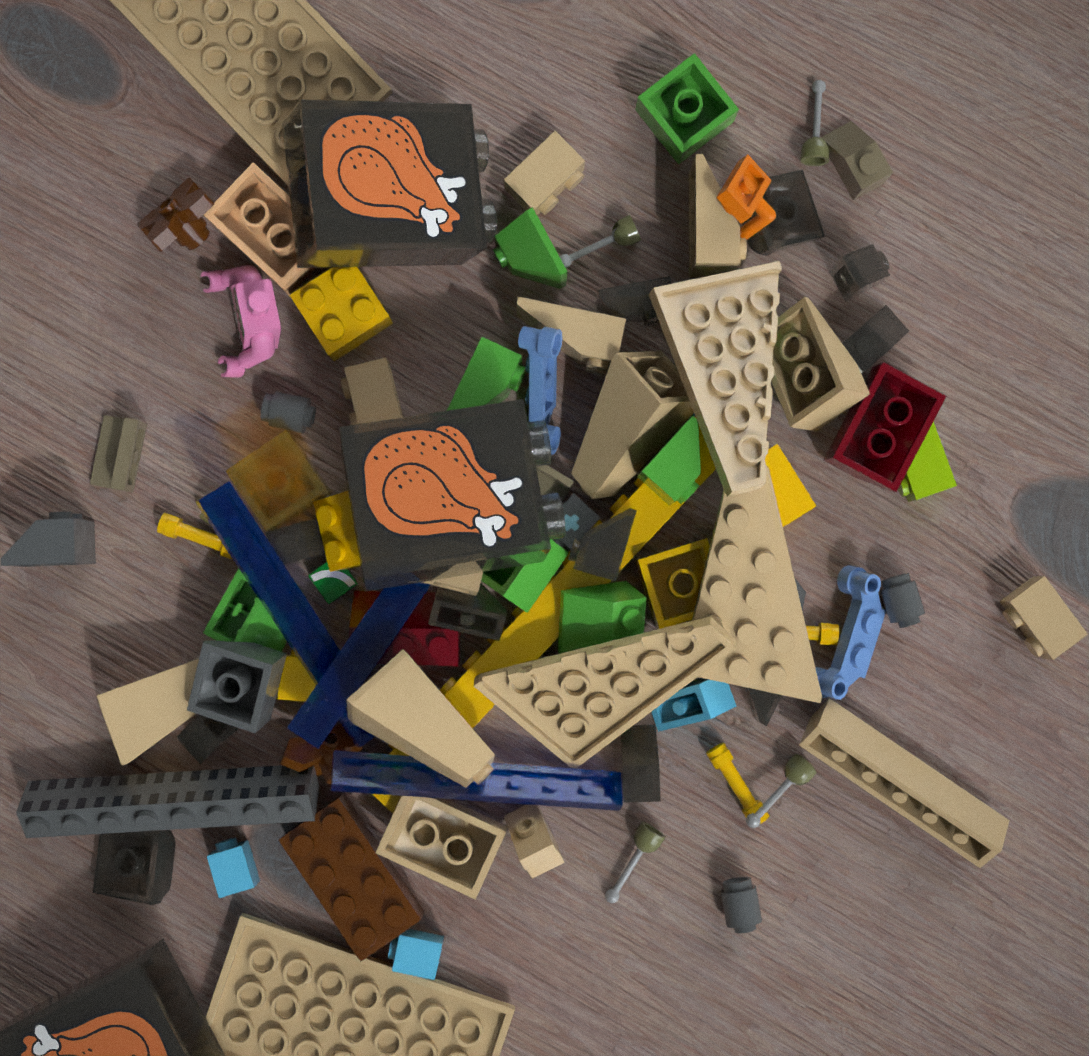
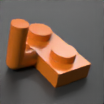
(744, 195)

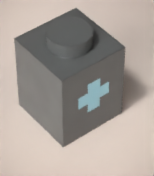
(578, 520)

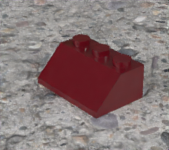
(885, 428)
(419, 640)

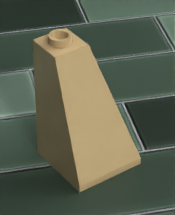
(631, 421)
(147, 710)
(417, 719)

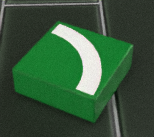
(332, 584)

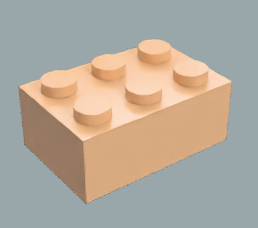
(259, 223)

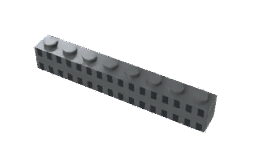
(168, 801)

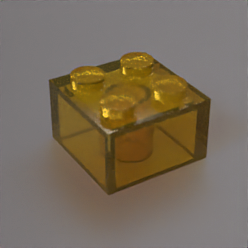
(278, 481)

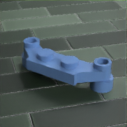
(542, 369)
(858, 633)

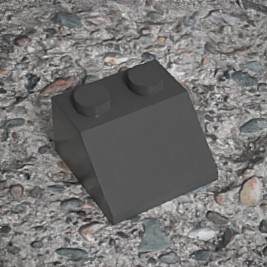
(54, 542)
(237, 683)

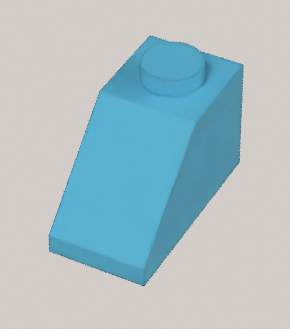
(694, 703)

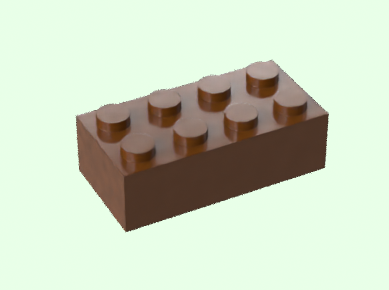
(351, 880)

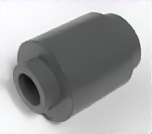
(288, 411)
(902, 600)
(741, 904)

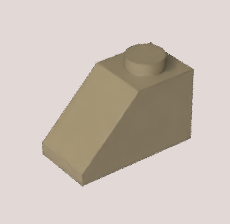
(857, 159)

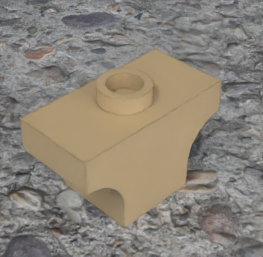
(533, 840)

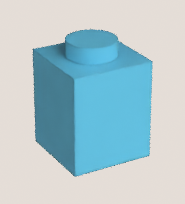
(233, 867)
(416, 953)

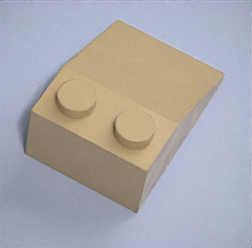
(713, 232)
(587, 335)
(813, 369)
(443, 842)

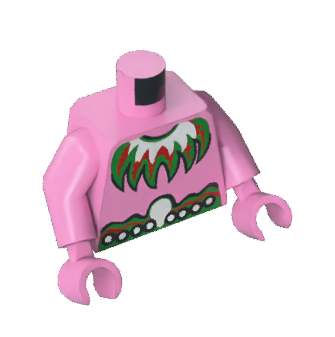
(254, 316)

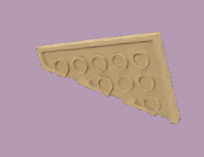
(723, 349)
(755, 599)
(598, 692)

